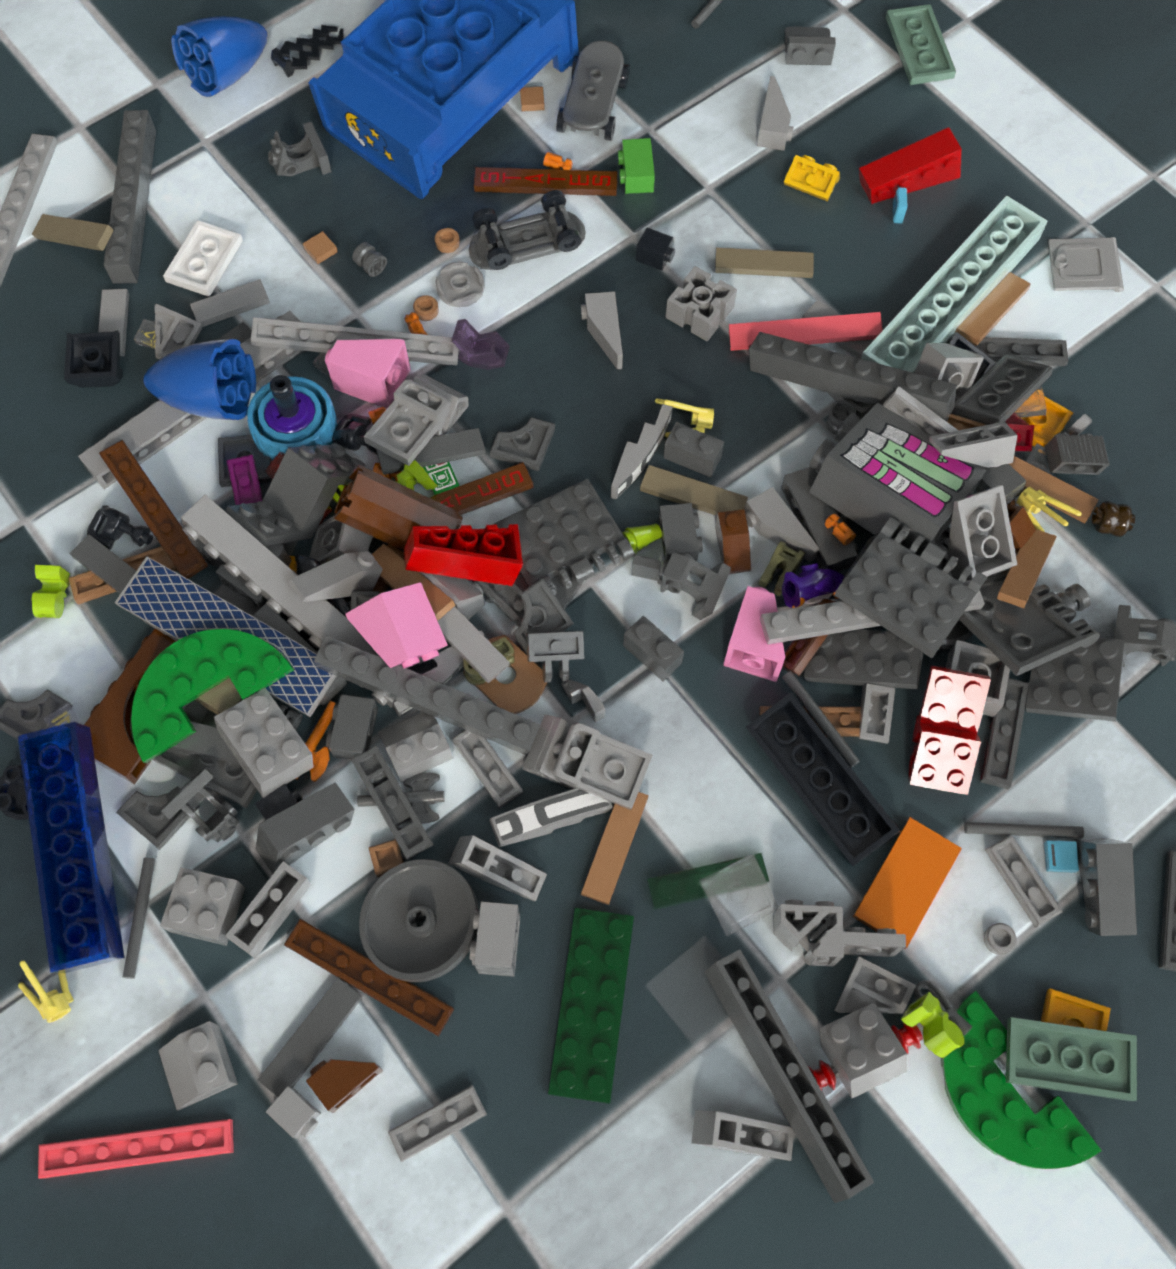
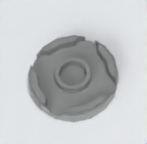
(460, 284)

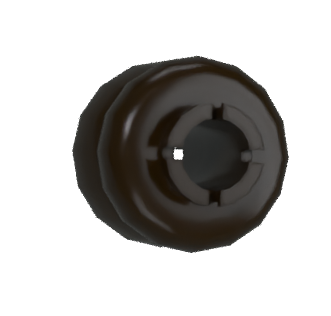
(1113, 518)

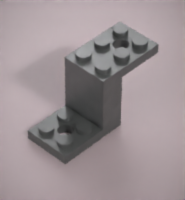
(297, 494)

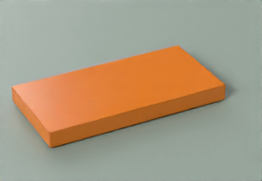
(907, 880)

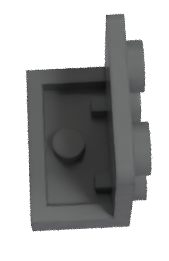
(809, 46)
(236, 593)

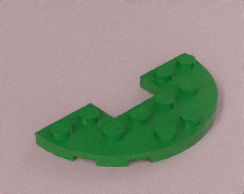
(190, 670)
(997, 1112)

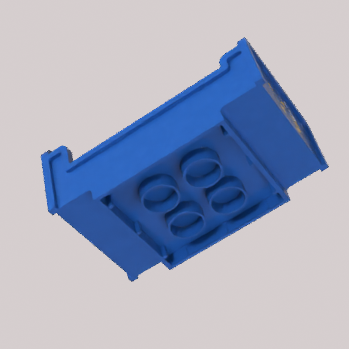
(434, 74)

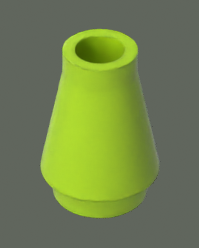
(642, 536)

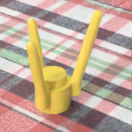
(700, 417)
(1035, 502)
(51, 1004)

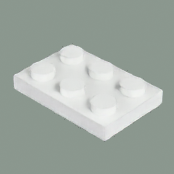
(203, 258)

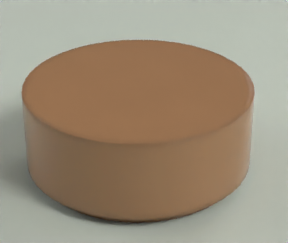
(447, 240)
(426, 308)

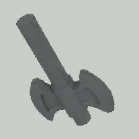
(419, 798)

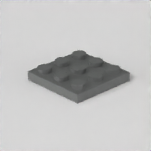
(1079, 682)

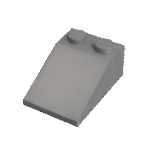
(981, 534)

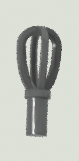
(953, 1016)

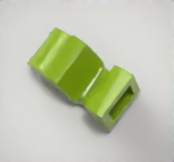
(415, 474)
(50, 599)
(939, 1032)

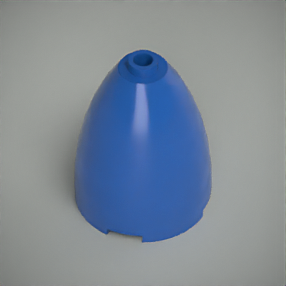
(217, 51)
(205, 379)

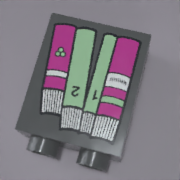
(892, 471)

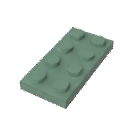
(920, 44)
(1071, 1059)

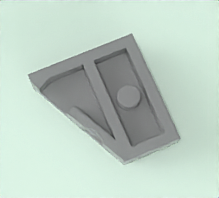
(173, 331)
(874, 985)

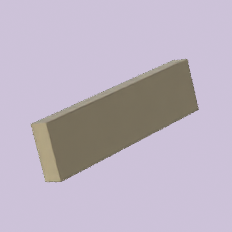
(72, 232)
(764, 262)
(687, 490)

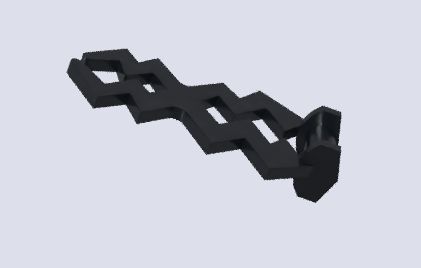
(301, 63)

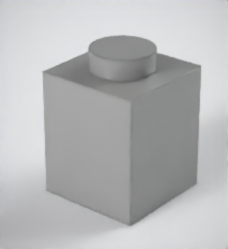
(294, 1113)

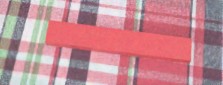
(809, 330)
(135, 1148)

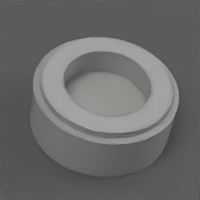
(1080, 425)
(1000, 939)

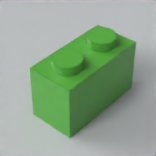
(637, 166)

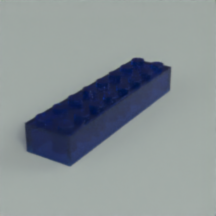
(70, 848)

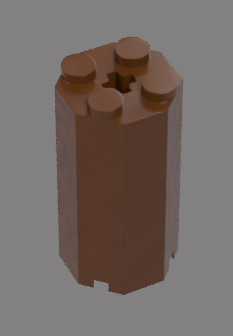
(388, 508)

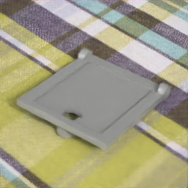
(1089, 262)

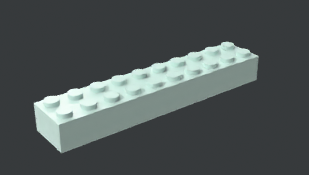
(958, 285)

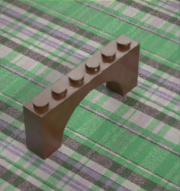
(111, 718)

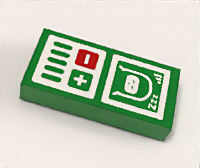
(443, 476)

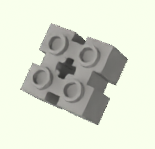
(701, 303)

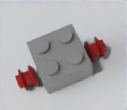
(864, 1051)

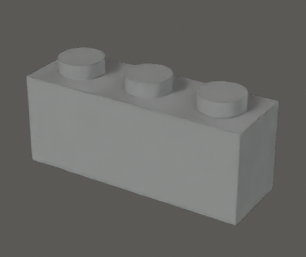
(268, 910)

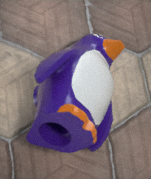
(810, 585)

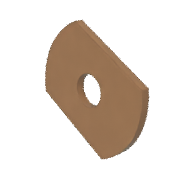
(522, 691)

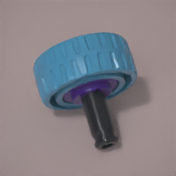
(290, 415)

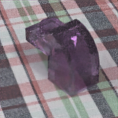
(479, 350)

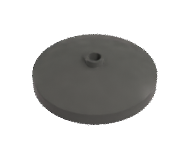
(398, 906)

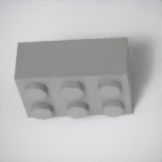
(264, 742)

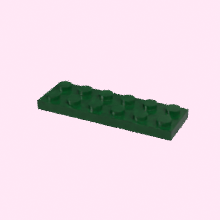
(591, 1006)

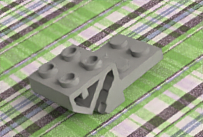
(418, 413)
(587, 761)
(796, 921)

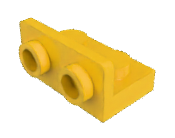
(812, 177)

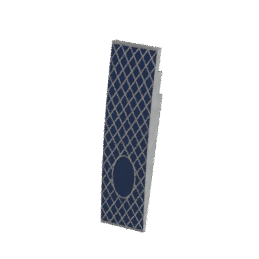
(184, 608)

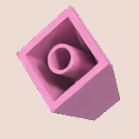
(368, 368)
(400, 626)
(748, 645)

